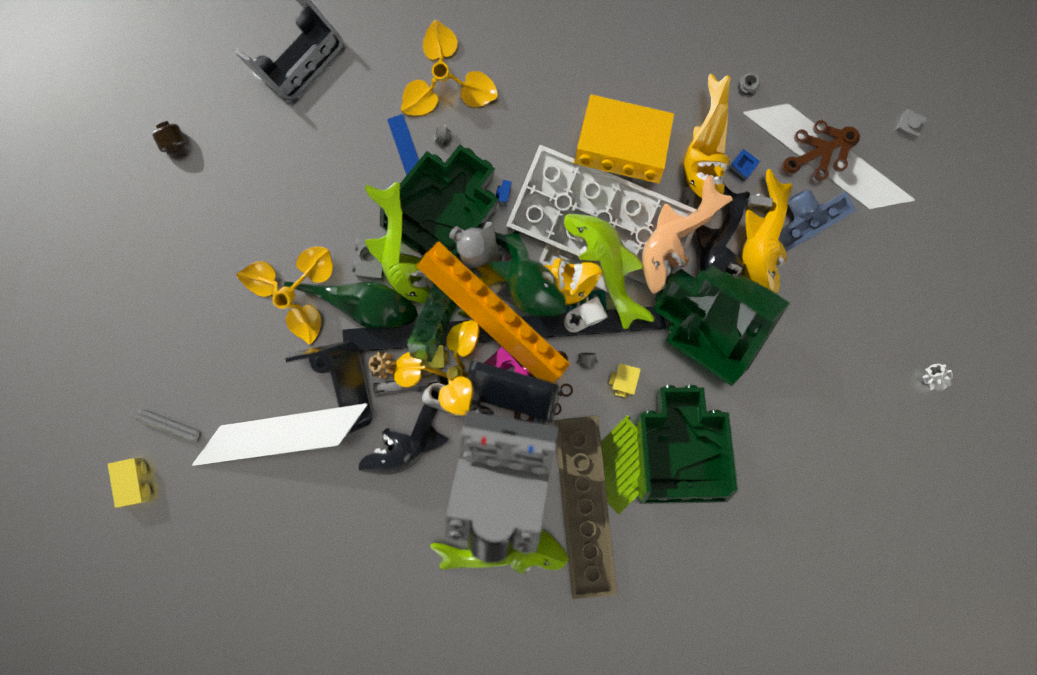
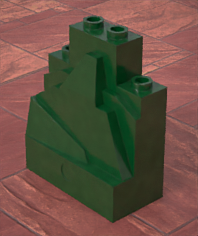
(444, 196)
(719, 319)
(685, 450)

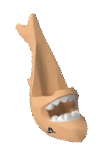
(664, 247)

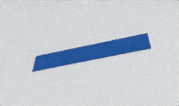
(403, 142)

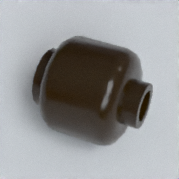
(168, 138)

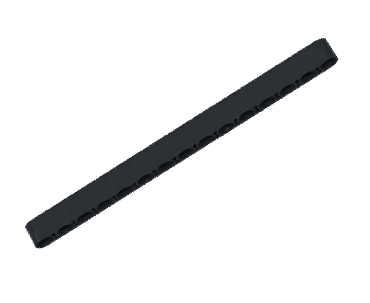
(546, 326)

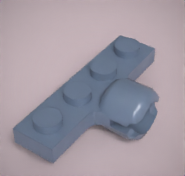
(812, 217)

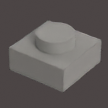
(911, 124)
(759, 203)

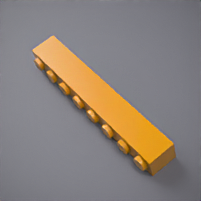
(492, 314)

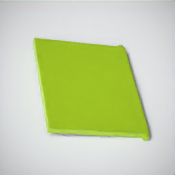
(621, 465)

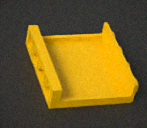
(624, 139)

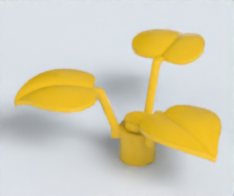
(439, 43)
(260, 278)
(458, 394)

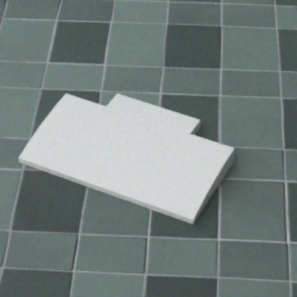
(562, 188)

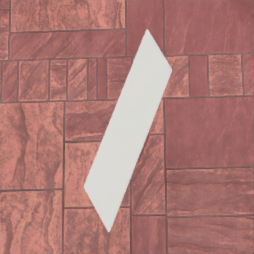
(857, 179)
(280, 435)

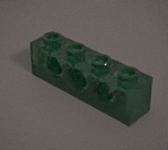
(431, 325)

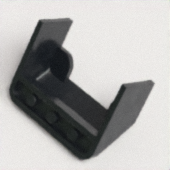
(303, 58)
(347, 375)
(514, 391)

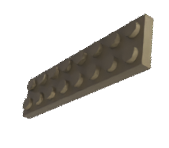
(585, 507)

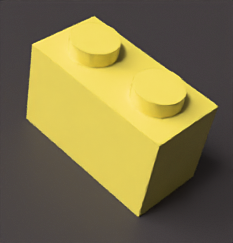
(129, 482)

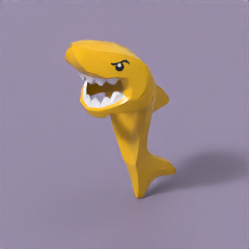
(707, 150)
(762, 249)
(571, 279)

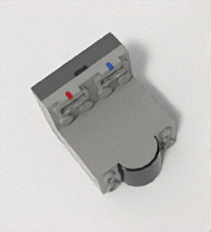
(500, 485)

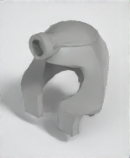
(476, 245)

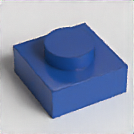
(744, 164)
(503, 192)

